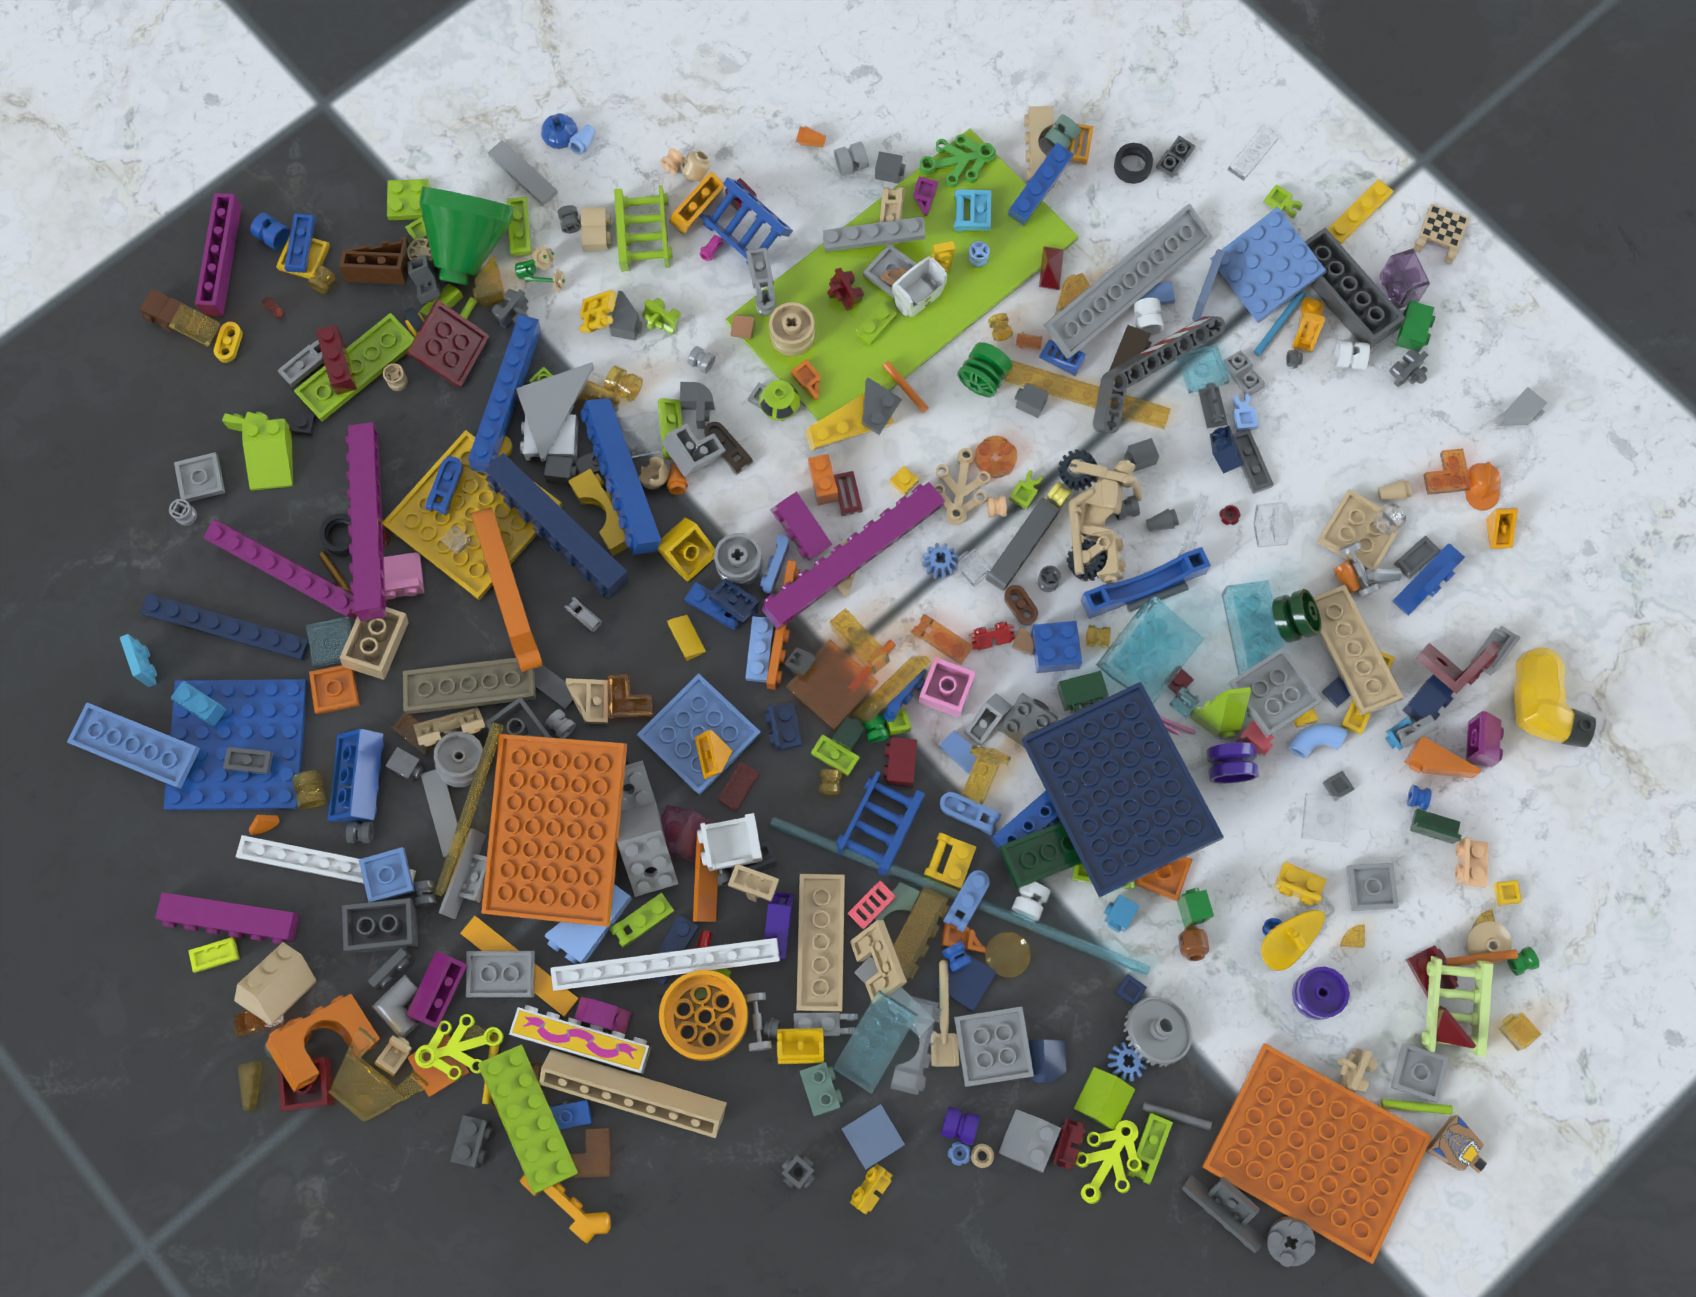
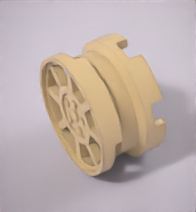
(420, 249)

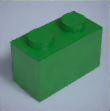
(1415, 327)
(1195, 907)

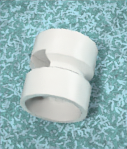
(1148, 316)
(1354, 355)
(1032, 906)

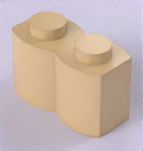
(594, 229)

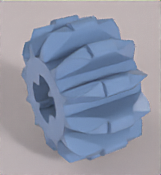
(940, 553)
(1119, 1060)

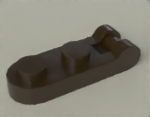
(730, 445)

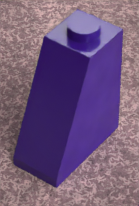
(779, 920)

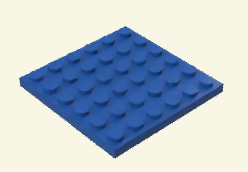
(257, 717)

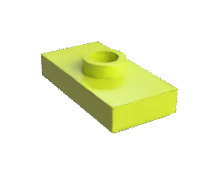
(213, 954)

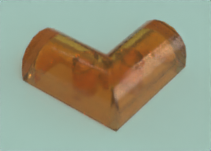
(623, 704)

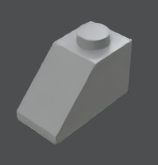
(1523, 409)
(988, 719)

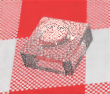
(456, 540)

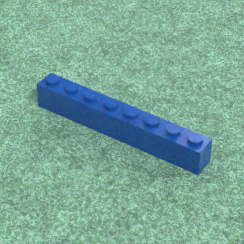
(504, 393)
(620, 476)

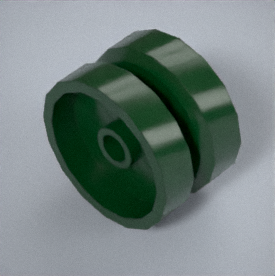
(1296, 616)

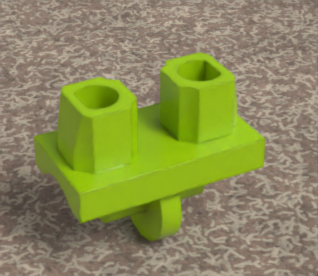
(659, 317)

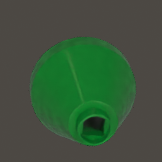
(461, 230)

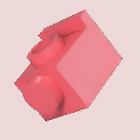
(1255, 736)

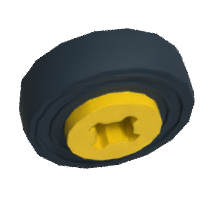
(413, 320)

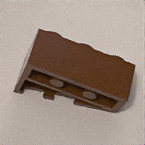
(376, 263)

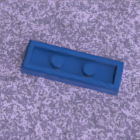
(300, 243)

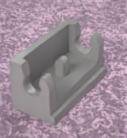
(1506, 641)

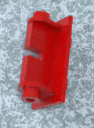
(999, 632)

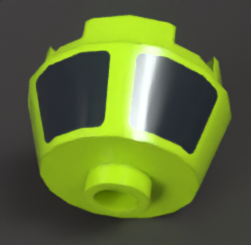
(779, 400)

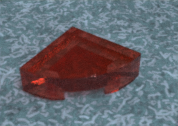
(270, 304)

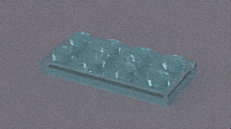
(875, 1041)

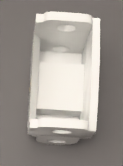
(919, 286)

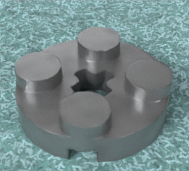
(1289, 1255)

